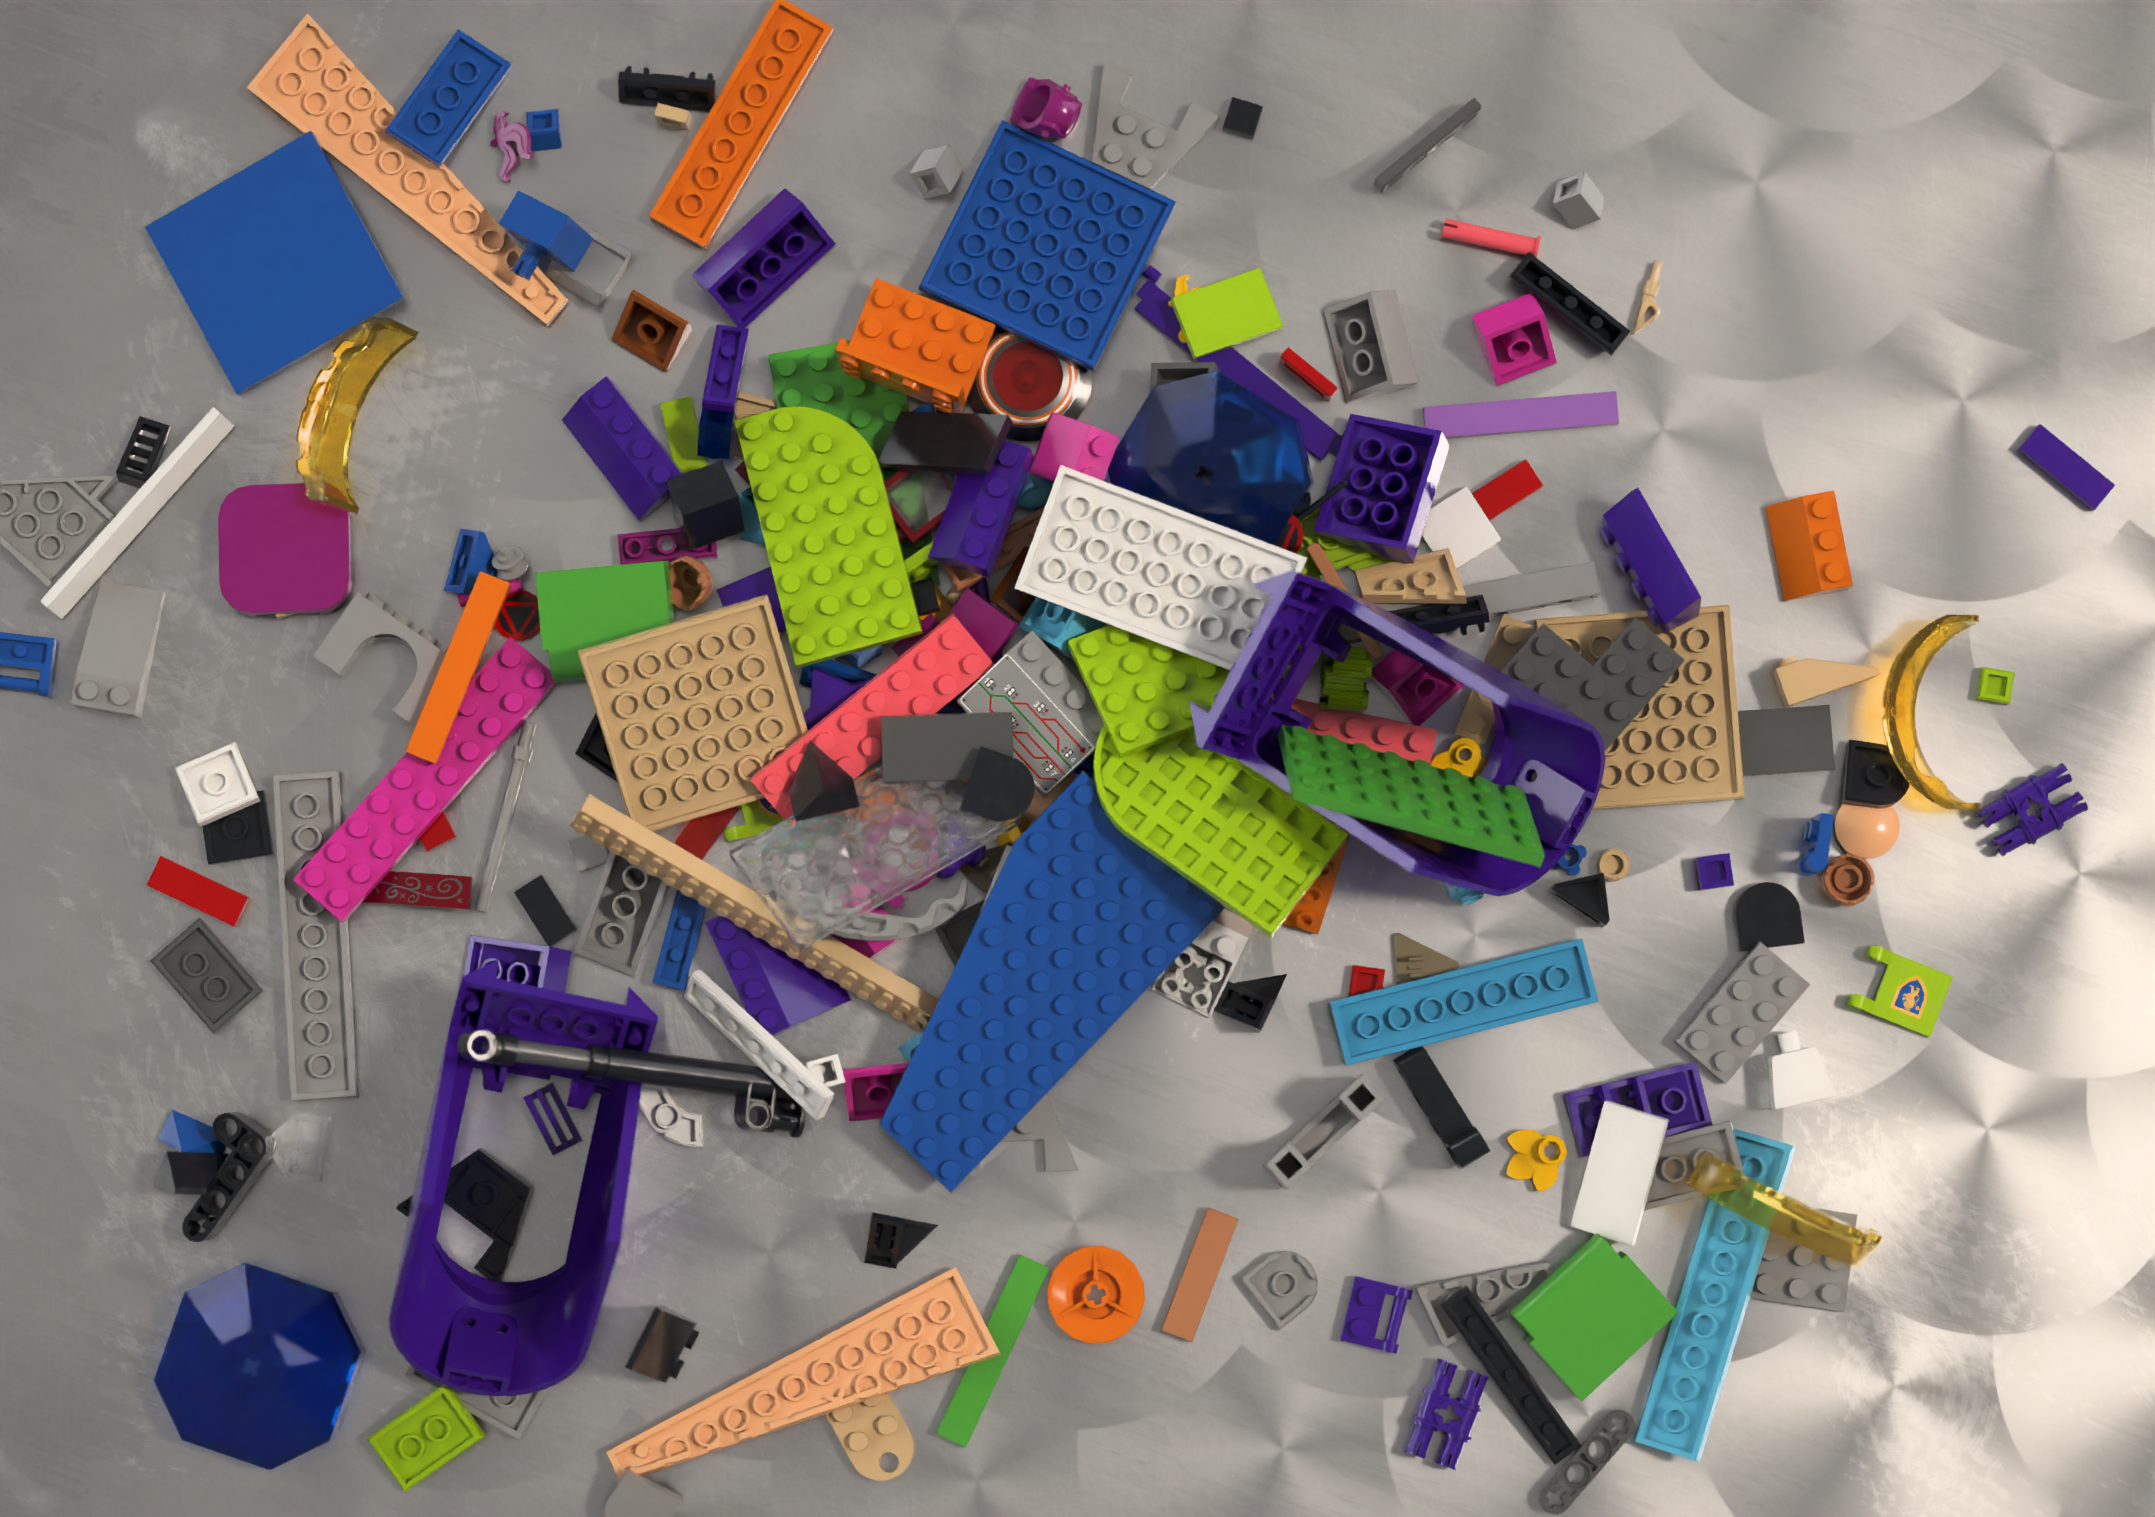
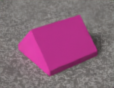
(871, 1089)

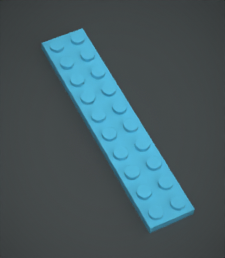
(1710, 1312)

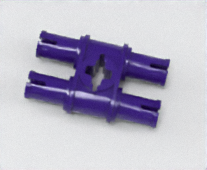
(2047, 818)
(1437, 1397)

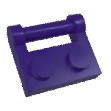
(1365, 1310)

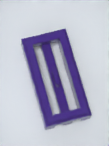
(540, 1094)

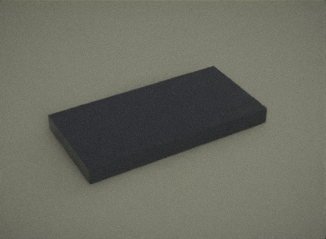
(945, 442)

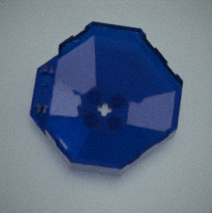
(1236, 433)
(304, 1373)

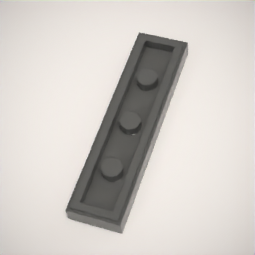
(1427, 145)

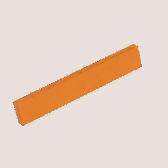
(458, 668)

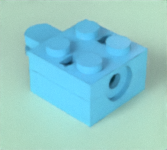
(1057, 624)

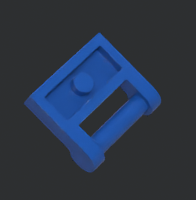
(28, 653)
(1818, 836)

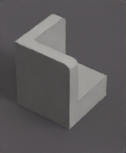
(936, 171)
(1578, 200)

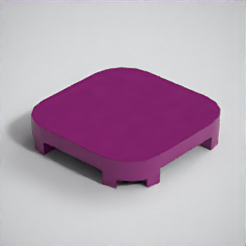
(282, 551)

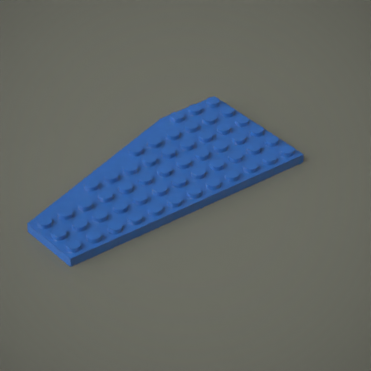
(1046, 971)

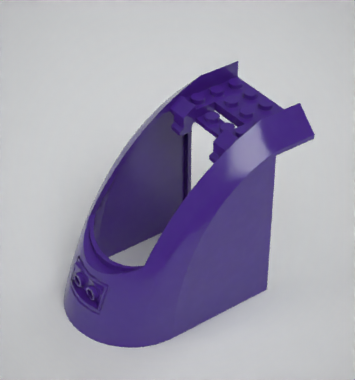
(1528, 729)
(544, 1319)

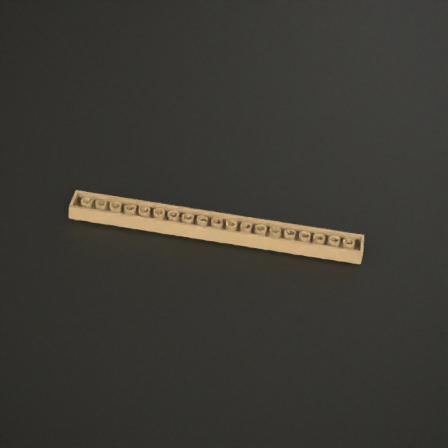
(748, 911)

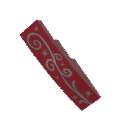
(423, 890)

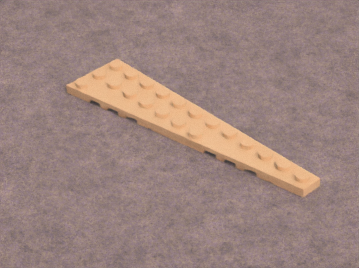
(326, 94)
(881, 1352)

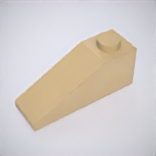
(1813, 678)

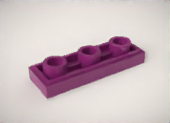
(647, 547)

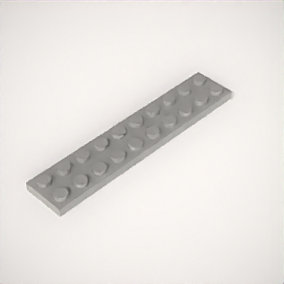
(313, 944)

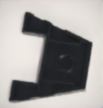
(490, 1200)

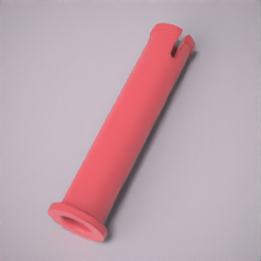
(1490, 238)

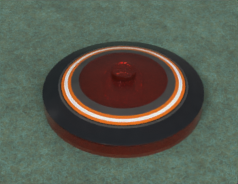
(1028, 386)

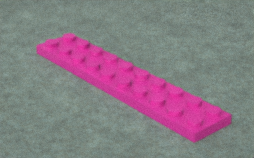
(419, 790)

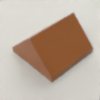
(651, 331)

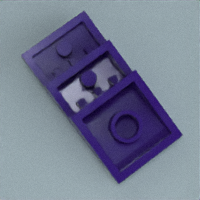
(1667, 1093)

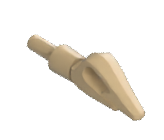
(1649, 293)

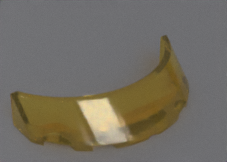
(334, 407)
(1900, 703)
(1782, 1213)

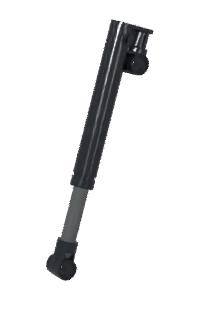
(745, 1082)

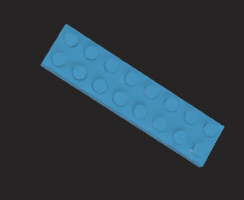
(1463, 1001)

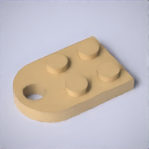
(869, 1432)

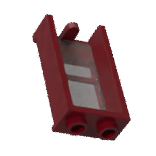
(919, 502)

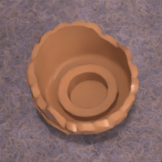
(689, 582)
(1848, 879)

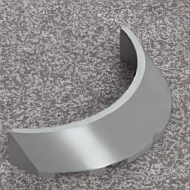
(890, 927)

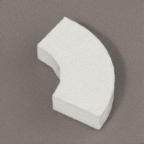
(669, 1118)

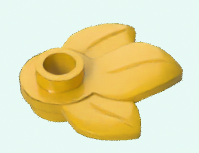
(1450, 759)
(1530, 1158)

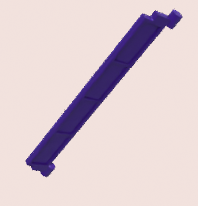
(1317, 435)

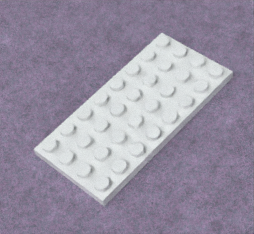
(1150, 568)

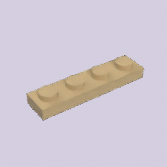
(1478, 712)

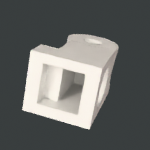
(827, 1070)

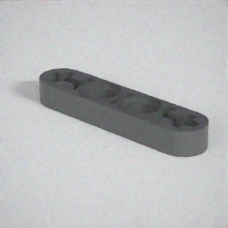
(1584, 1459)

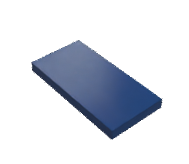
(448, 98)

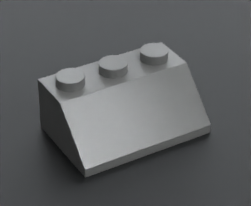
(1371, 345)

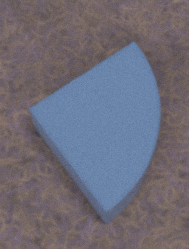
(862, 657)

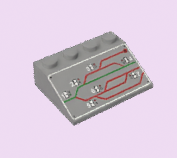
(1050, 711)

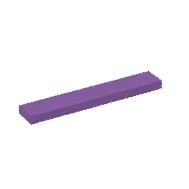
(1523, 415)

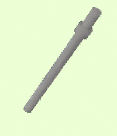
(521, 754)

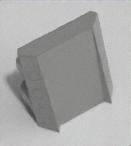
(597, 270)

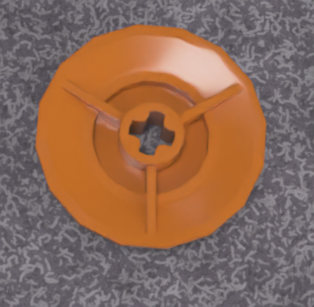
(1118, 1308)

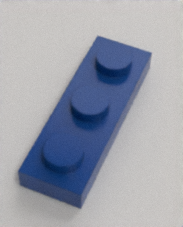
(680, 942)

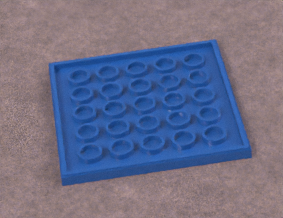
(1047, 245)
(274, 262)

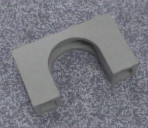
(366, 622)
(1323, 1131)

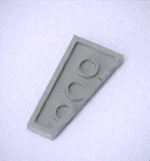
(1495, 1291)

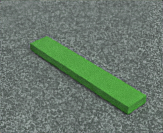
(1004, 1328)

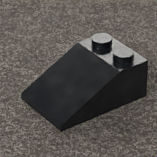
(663, 1344)

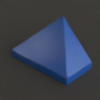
(469, 558)
(190, 1135)

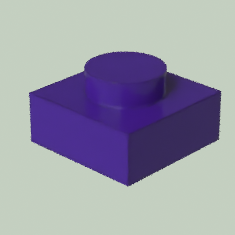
(1714, 871)

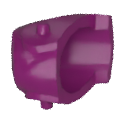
(1046, 109)

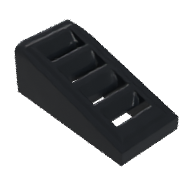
(127, 462)

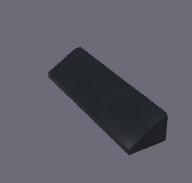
(1570, 303)

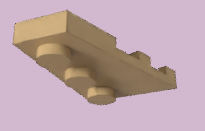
(1427, 580)

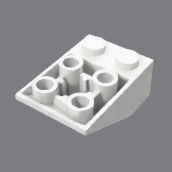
(1206, 964)

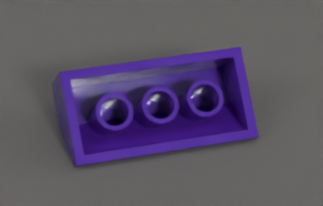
(763, 259)
(622, 447)
(982, 512)
(1651, 562)

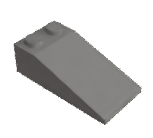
(118, 650)
(621, 915)

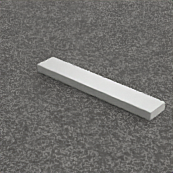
(758, 1044)

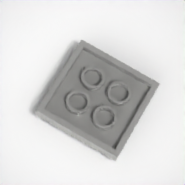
(1801, 1275)

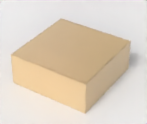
(672, 116)

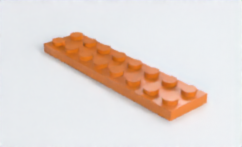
(741, 122)

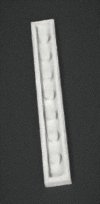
(137, 513)

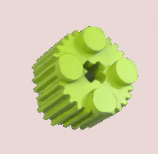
(1345, 681)

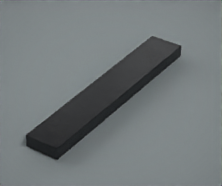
(1510, 1374)

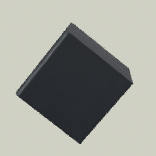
(705, 505)

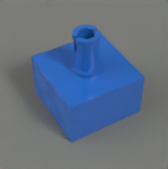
(544, 234)

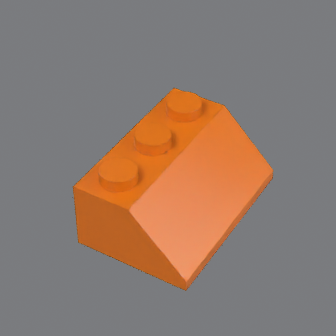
(1809, 546)

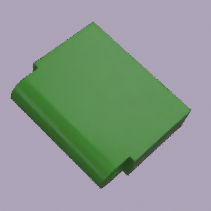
(599, 606)
(1592, 1315)

